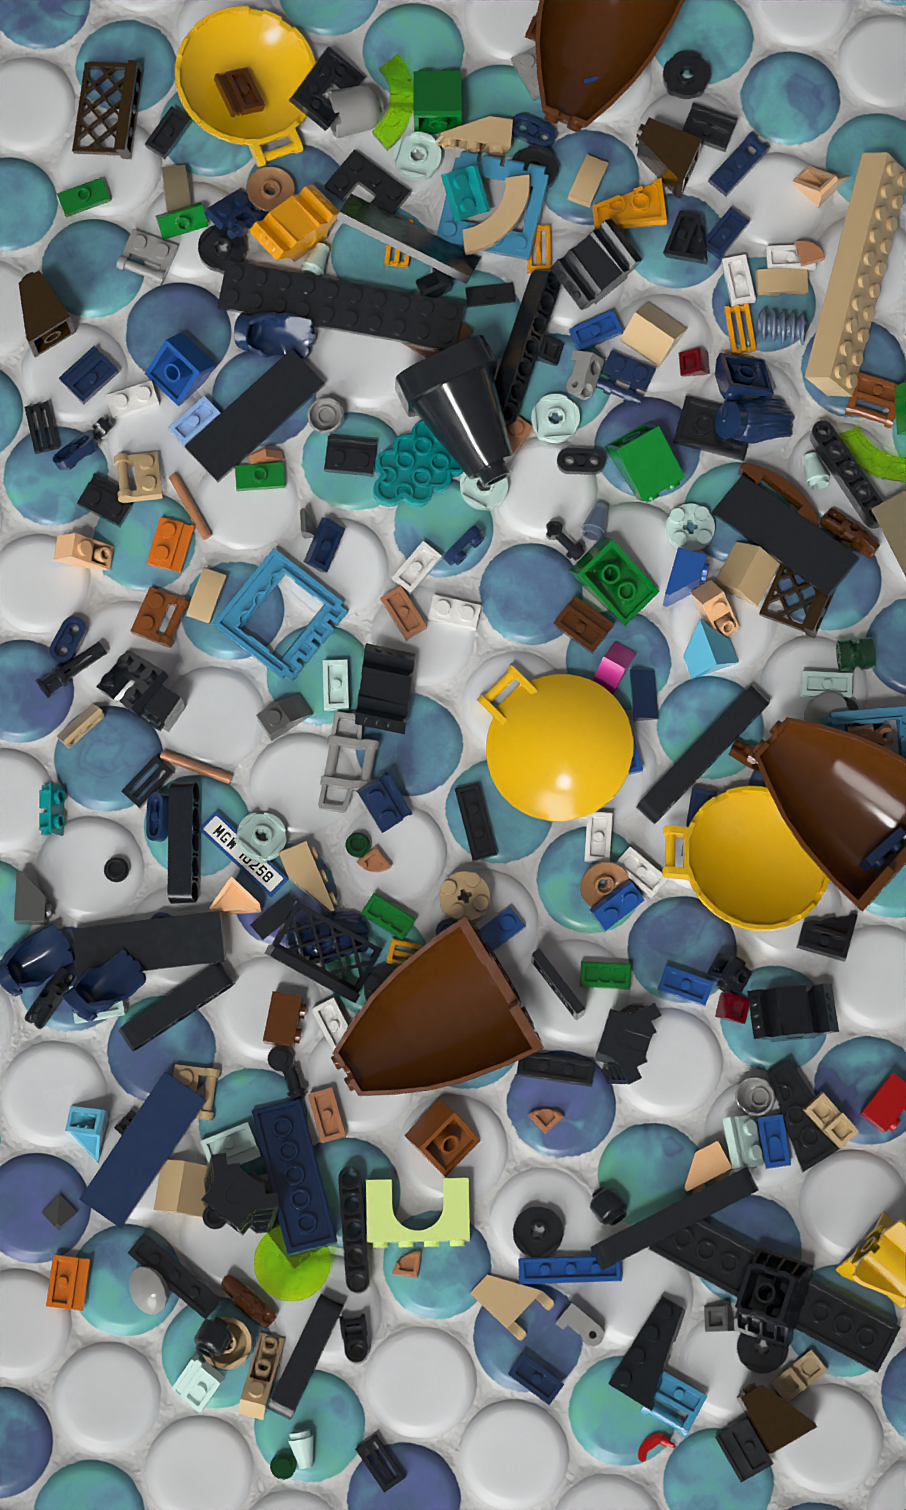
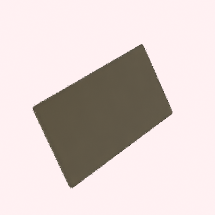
(892, 521)

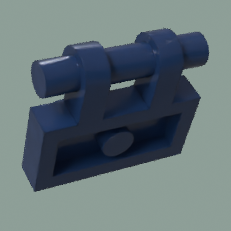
(231, 209)
(628, 371)

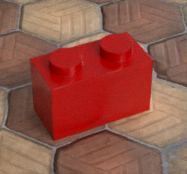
(886, 1105)

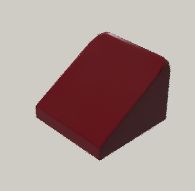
(694, 362)
(732, 1008)

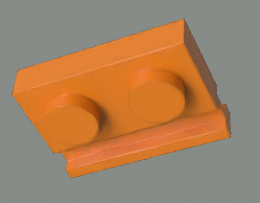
(170, 545)
(68, 1282)

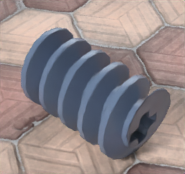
(781, 326)

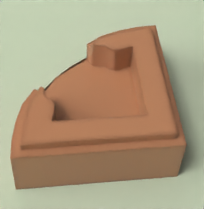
(808, 252)
(265, 456)
(374, 861)
(545, 1119)
(408, 1265)

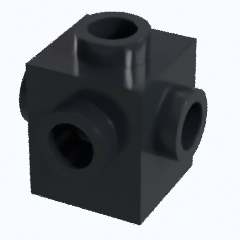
(729, 973)

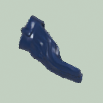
(274, 333)
(754, 419)
(348, 919)
(34, 960)
(105, 985)

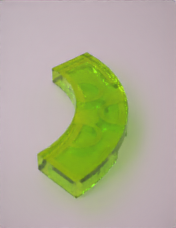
(401, 103)
(872, 459)

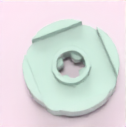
(410, 145)
(546, 429)
(486, 499)
(699, 517)
(261, 823)

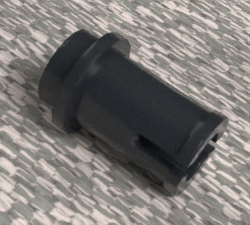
(294, 1083)

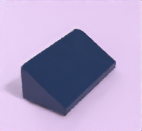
(643, 695)

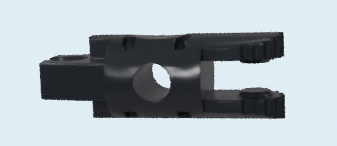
(49, 998)

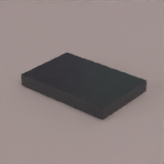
(698, 430)
(557, 984)

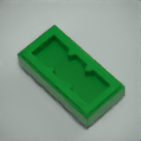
(83, 197)
(182, 220)
(259, 476)
(388, 916)
(605, 975)

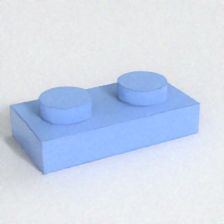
(194, 421)

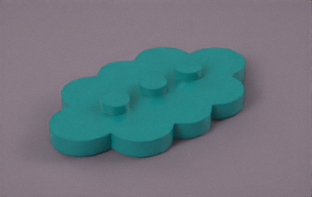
(413, 469)

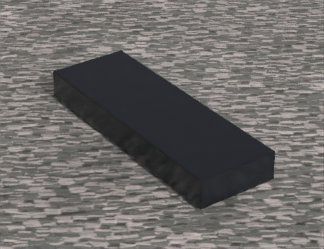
(475, 822)
(557, 1069)

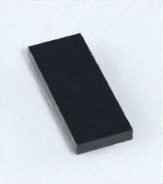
(490, 294)
(273, 917)

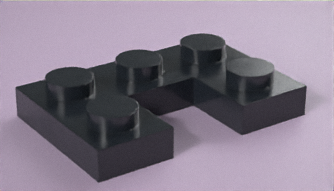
(309, 94)
(359, 170)
(132, 668)

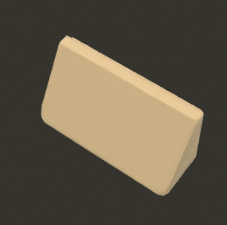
(81, 726)

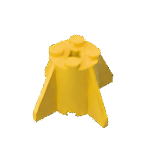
(881, 1260)

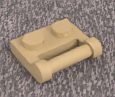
(146, 473)
(190, 1077)

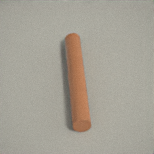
(190, 506)
(196, 767)

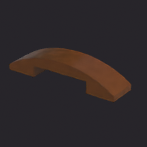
(782, 487)

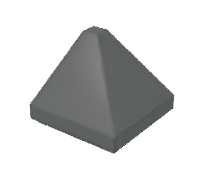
(307, 526)
(59, 1212)
(718, 1318)

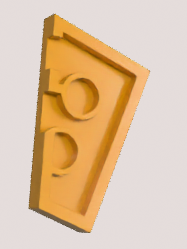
(636, 209)

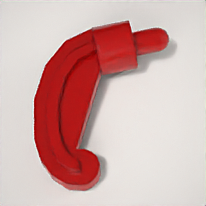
(652, 1442)

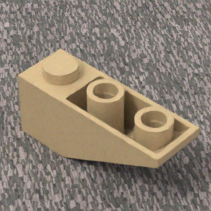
(483, 135)
(303, 872)
(261, 1376)

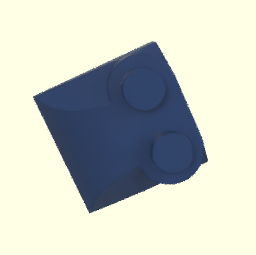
(741, 377)

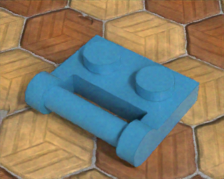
(680, 1397)

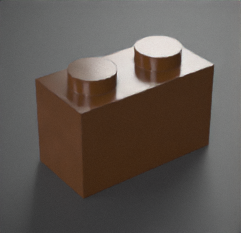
(284, 1020)

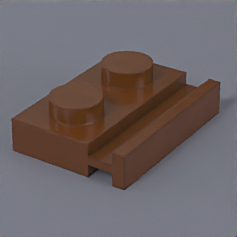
(239, 92)
(583, 624)

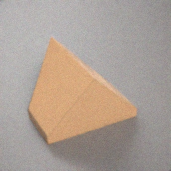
(818, 184)
(235, 900)

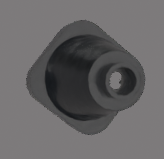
(461, 407)

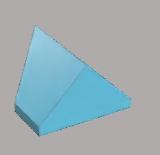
(708, 651)
(88, 1128)

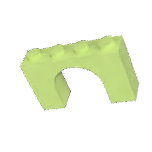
(451, 1227)

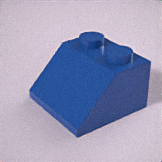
(179, 368)
(686, 574)

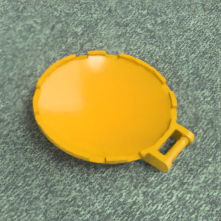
(276, 61)
(557, 745)
(745, 862)

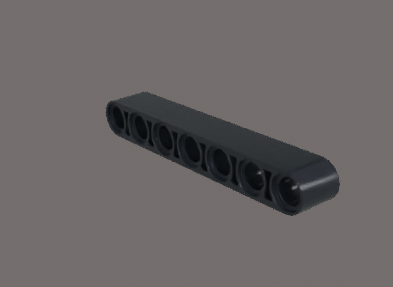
(525, 341)
(703, 754)
(674, 1218)

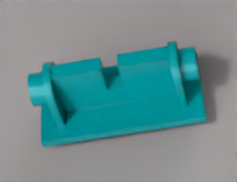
(52, 798)

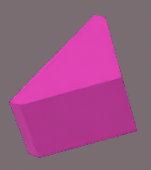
(614, 667)

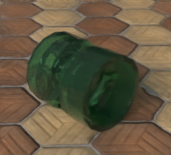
(857, 654)

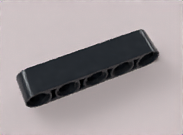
(846, 462)
(183, 842)
(177, 1006)
(348, 1218)
(305, 1356)

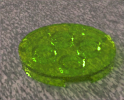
(293, 1276)

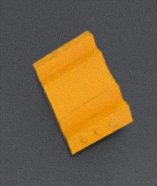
(296, 224)

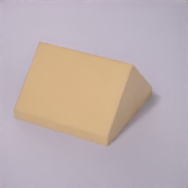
(652, 333)
(747, 572)
(181, 1188)

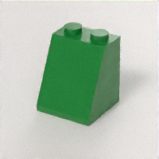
(437, 100)
(646, 462)

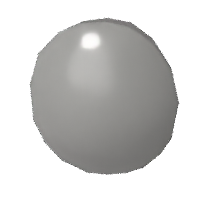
(823, 705)
(148, 1290)

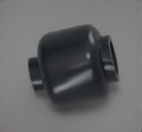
(608, 1206)
(213, 1337)

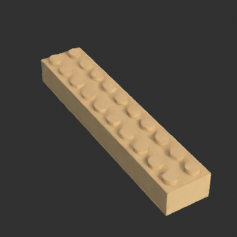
(857, 275)

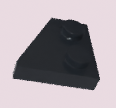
(687, 239)
(828, 937)

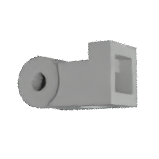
(584, 374)
(589, 1331)

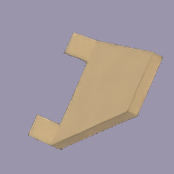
(508, 1301)

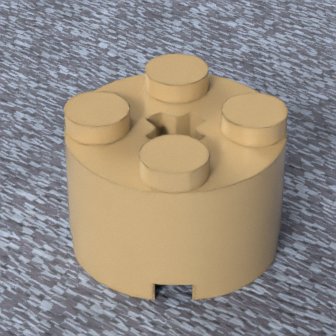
(471, 885)
(240, 1347)

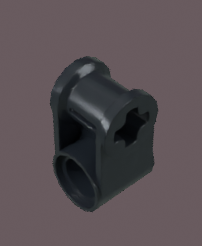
(354, 1336)

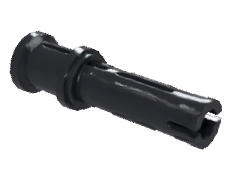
(58, 673)

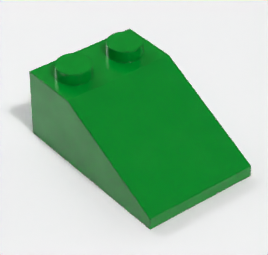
(614, 580)

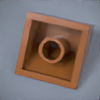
(442, 1137)

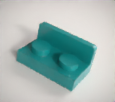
(465, 192)

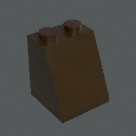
(668, 153)
(43, 314)
(773, 1417)

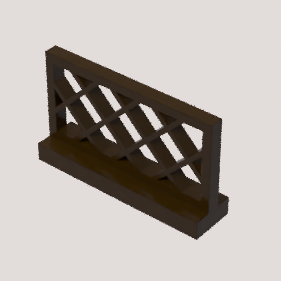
(127, 107)
(816, 611)

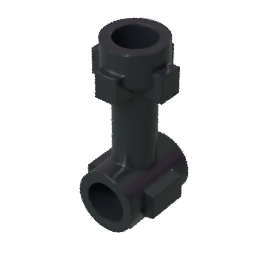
(554, 532)

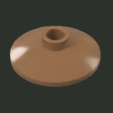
(266, 180)
(594, 893)

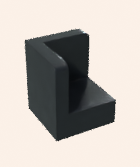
(434, 284)

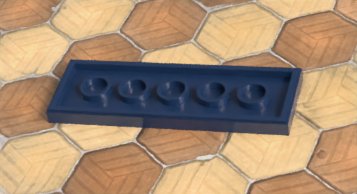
(143, 1150)
(295, 1176)

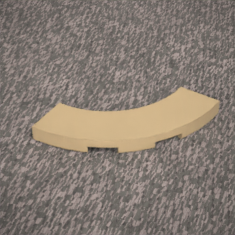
(503, 219)

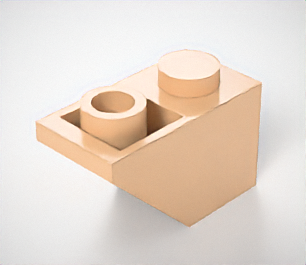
(83, 552)
(715, 608)
(705, 1166)

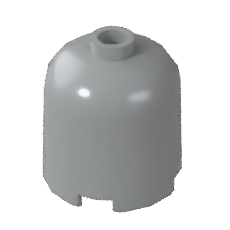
(357, 109)

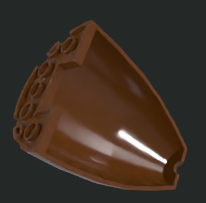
(590, 41)
(837, 801)
(437, 1020)

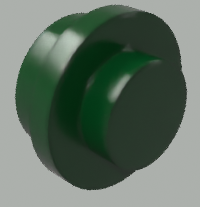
(357, 845)
(283, 1466)

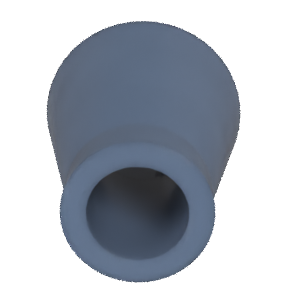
(595, 523)

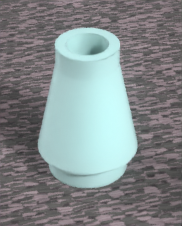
(316, 261)
(815, 474)
(302, 1447)

